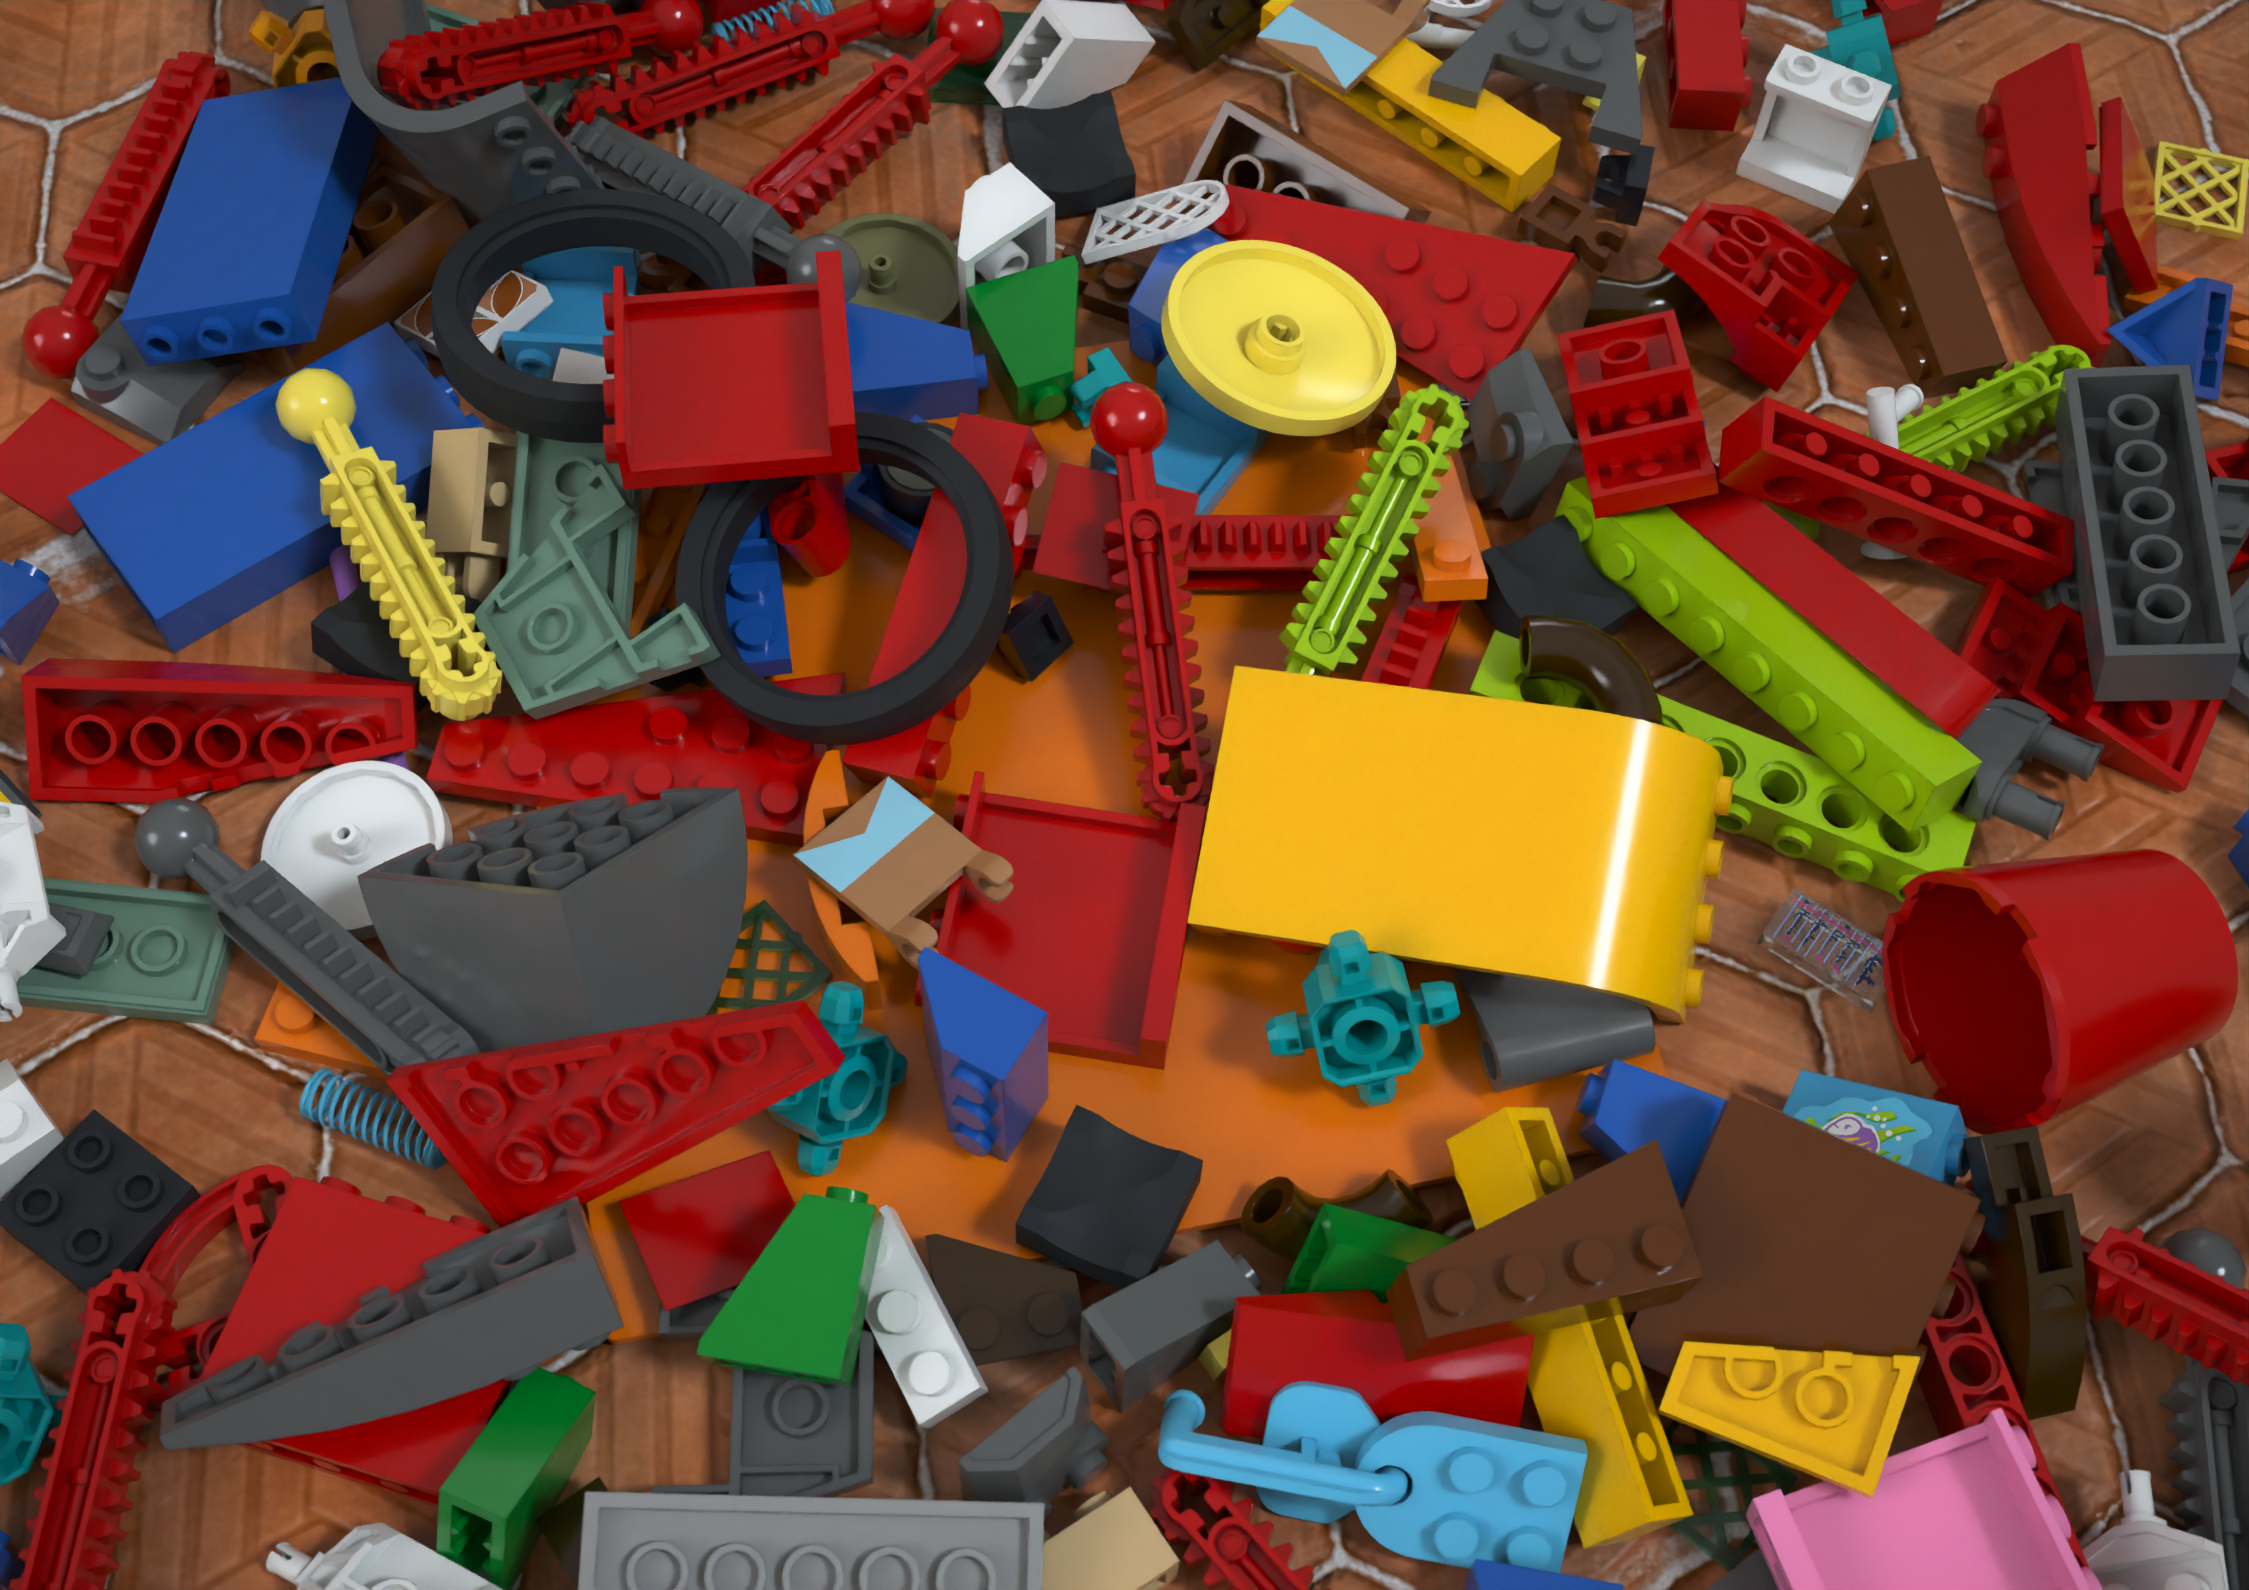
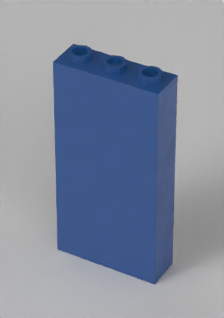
(252, 224)
(237, 499)

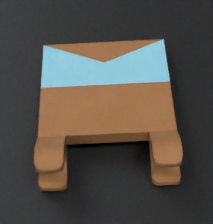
(1339, 38)
(894, 859)

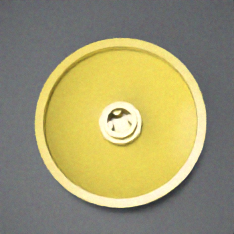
(1278, 338)

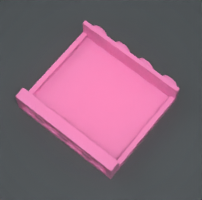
(1939, 1520)

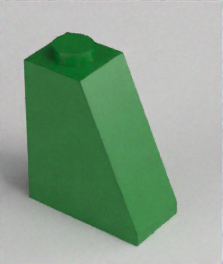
(1029, 336)
(1357, 1253)
(804, 1295)
(514, 1476)

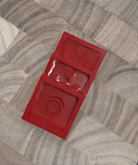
(1637, 414)
(2045, 663)
(1355, 1345)

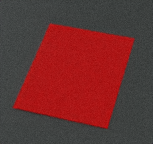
(55, 457)
(1076, 521)
(708, 1227)

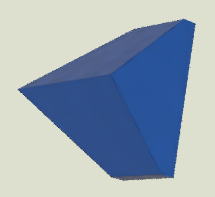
(2183, 330)

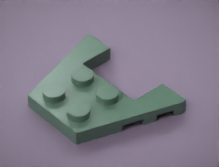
(561, 631)

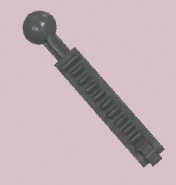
(762, 233)
(300, 943)
(2212, 1425)

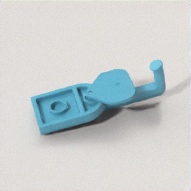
(1325, 1453)

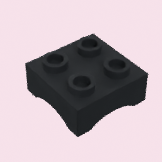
(1071, 153)
(1551, 578)
(359, 640)
(1108, 1201)
(95, 1204)

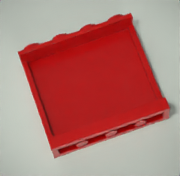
(729, 382)
(1089, 922)
(314, 1267)

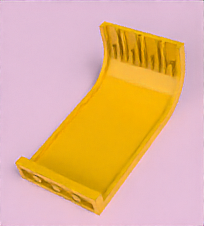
(1465, 833)

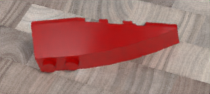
(2045, 197)
(198, 727)

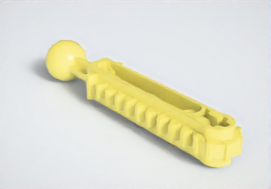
(392, 550)

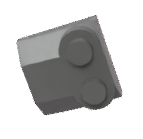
(147, 400)
(1515, 437)
(1038, 1449)

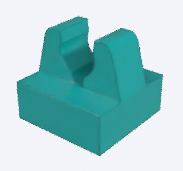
(1102, 373)

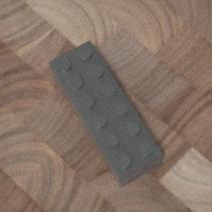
(2145, 535)

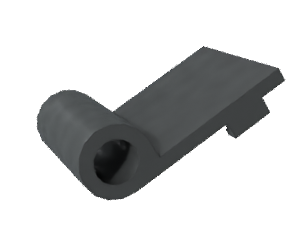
(1550, 1029)

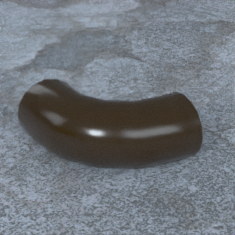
(1624, 299)
(1589, 662)
(1283, 1214)

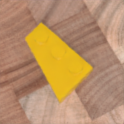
(1801, 1408)

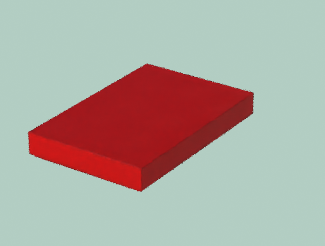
(2127, 196)

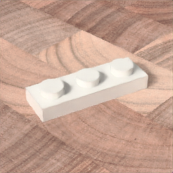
(918, 1331)

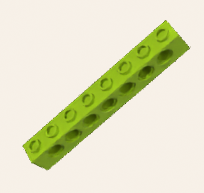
(1762, 766)

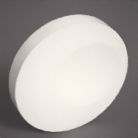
(347, 825)

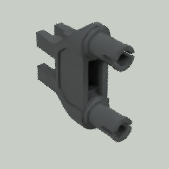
(2005, 739)

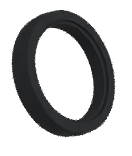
(543, 227)
(927, 683)

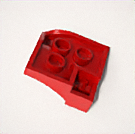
(1761, 284)

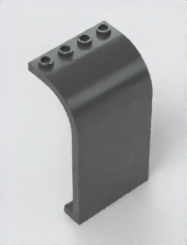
(477, 152)

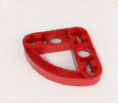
(182, 1242)

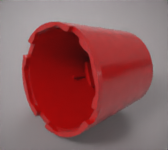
(2054, 979)

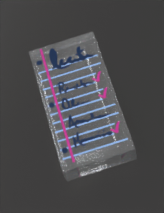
(1827, 949)

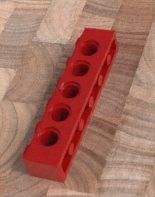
(1894, 498)

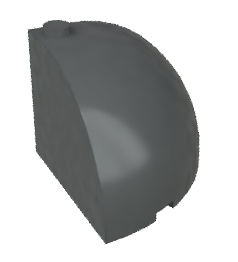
(571, 916)

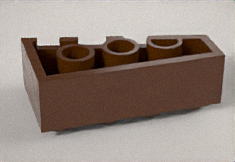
(1919, 276)
(1558, 1262)

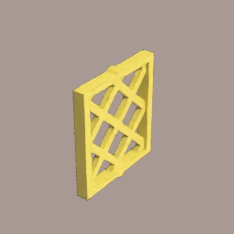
(2201, 159)

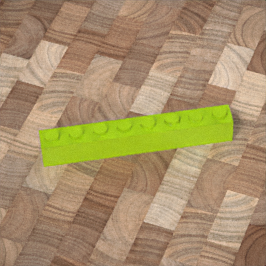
(1777, 659)

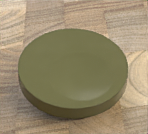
(904, 266)

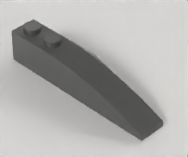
(473, 1320)

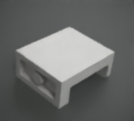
(1813, 129)

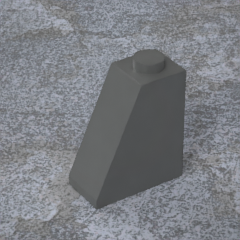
(1163, 1322)

